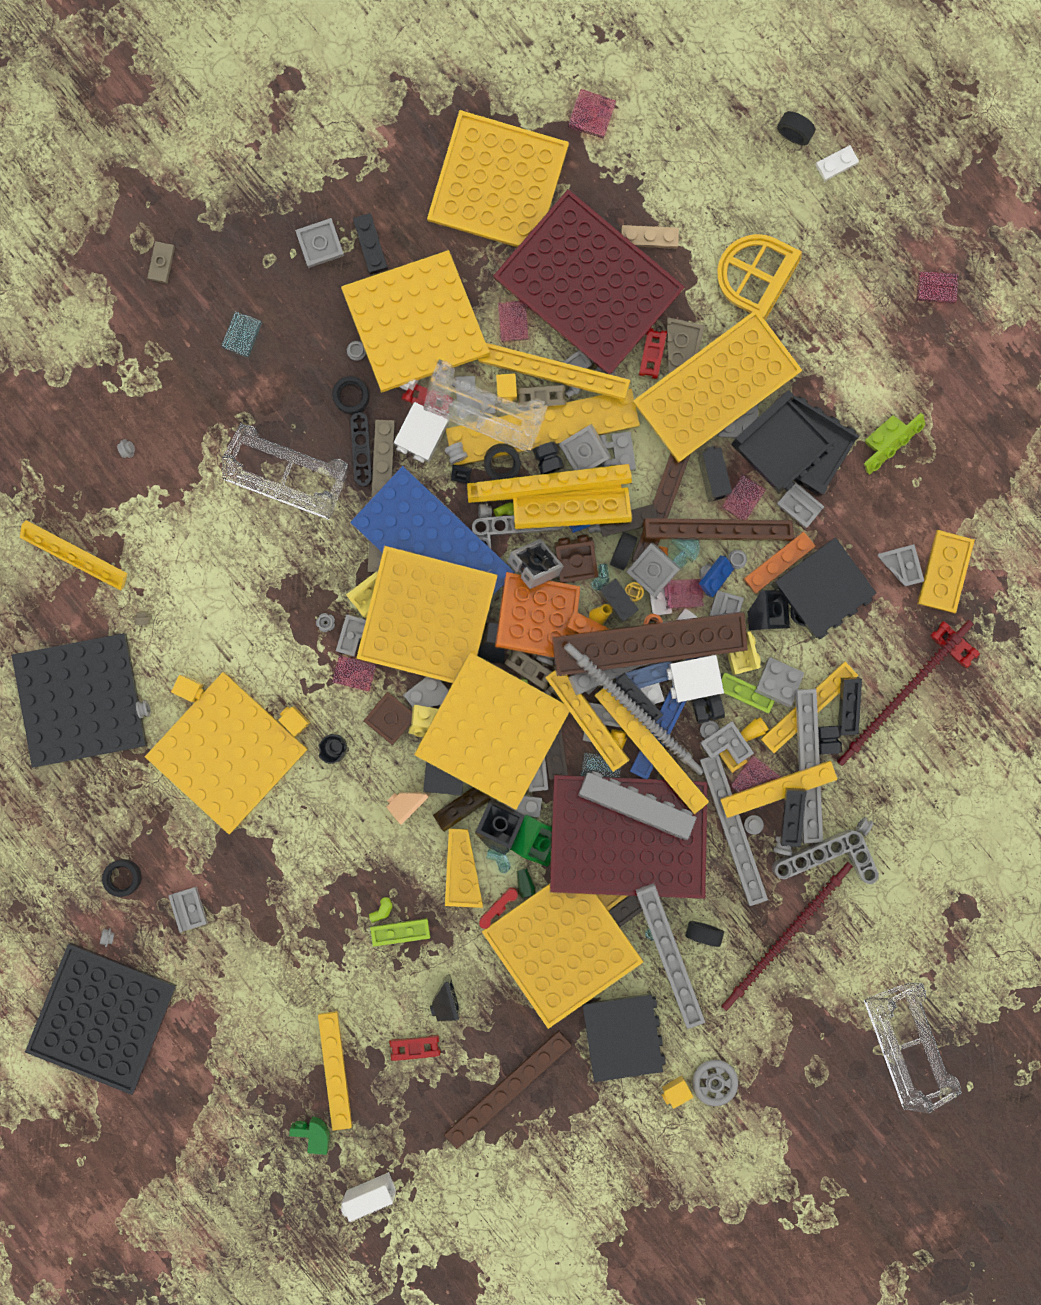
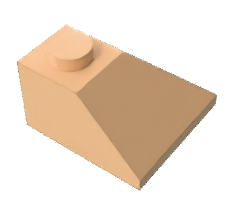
(405, 803)

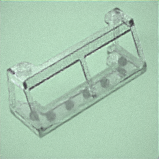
(440, 404)
(319, 504)
(880, 1012)

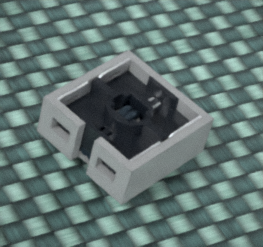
(535, 563)

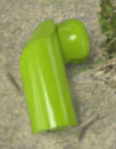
(507, 509)
(383, 912)

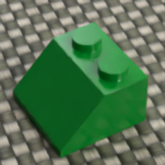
(533, 841)

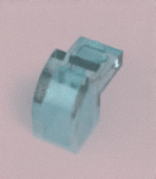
(688, 548)

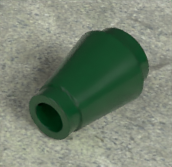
(525, 884)

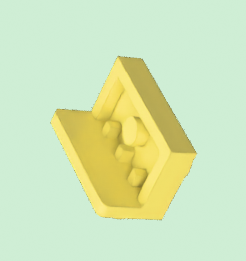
(362, 594)
(745, 660)
(421, 719)

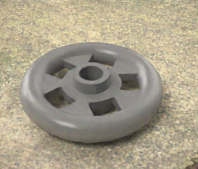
(701, 1091)

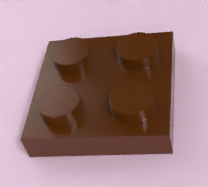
(389, 718)

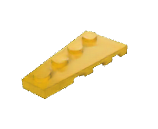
(461, 874)

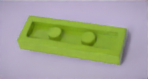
(745, 693)
(400, 932)

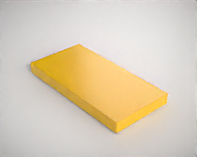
(946, 571)

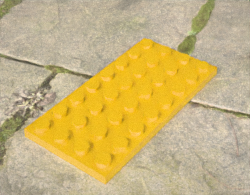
(717, 386)

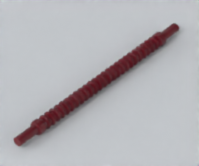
(955, 639)
(835, 881)

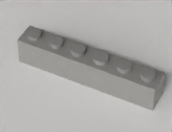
(637, 806)

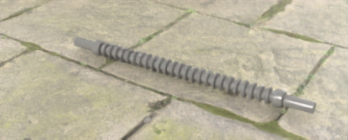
(583, 661)

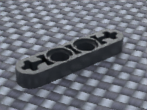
(361, 449)

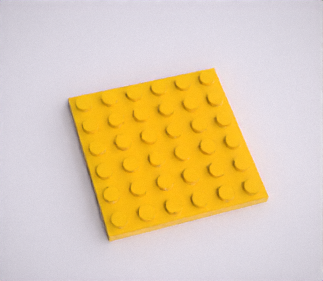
(496, 179)
(414, 319)
(425, 614)
(492, 731)
(226, 753)
(561, 950)

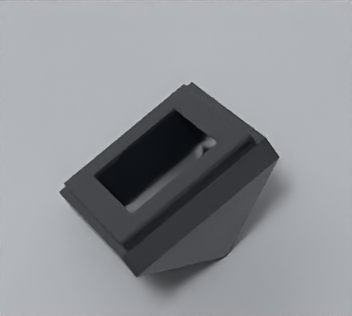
(461, 473)

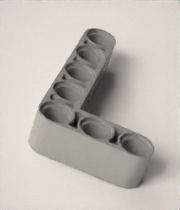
(509, 529)
(827, 854)

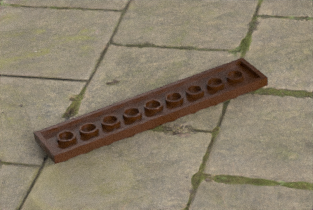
(653, 643)

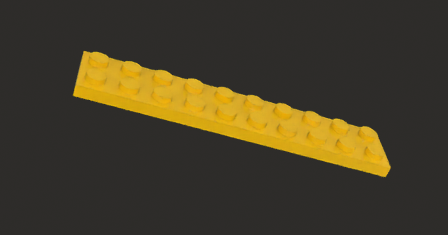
(560, 422)

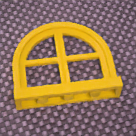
(776, 283)

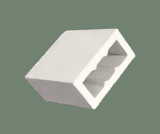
(420, 433)
(695, 678)
(368, 1197)

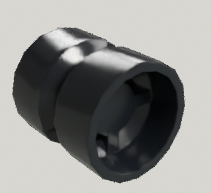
(548, 458)
(715, 708)
(829, 740)

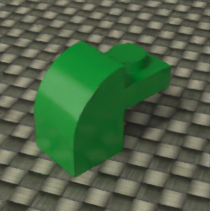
(316, 1132)

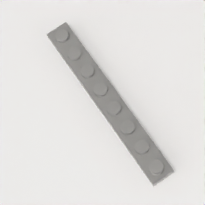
(809, 756)
(734, 832)
(670, 955)

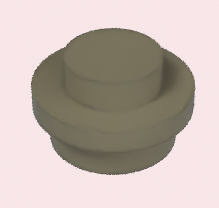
(142, 618)

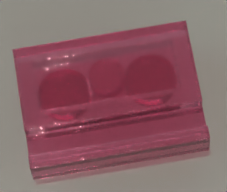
(937, 287)
(513, 321)
(743, 498)
(684, 594)
(354, 673)

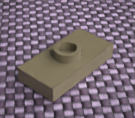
(161, 262)

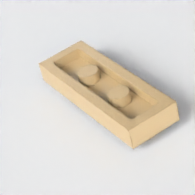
(652, 236)

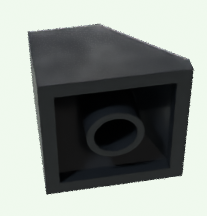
(769, 612)
(487, 645)
(499, 827)
(445, 1002)

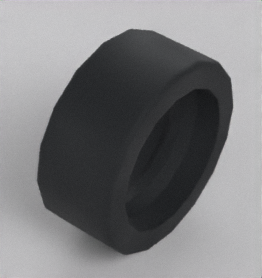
(796, 128)
(347, 381)
(501, 447)
(623, 551)
(106, 878)
(704, 933)

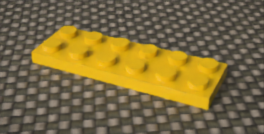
(573, 508)

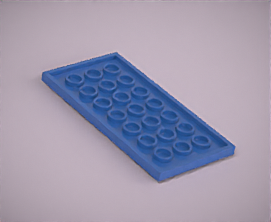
(417, 522)

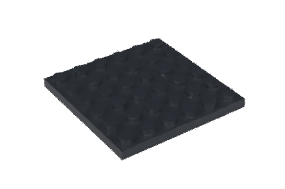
(78, 700)
(100, 1018)

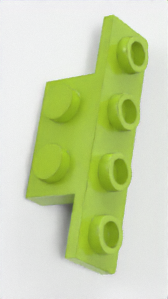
(890, 438)

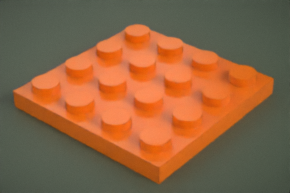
(534, 615)

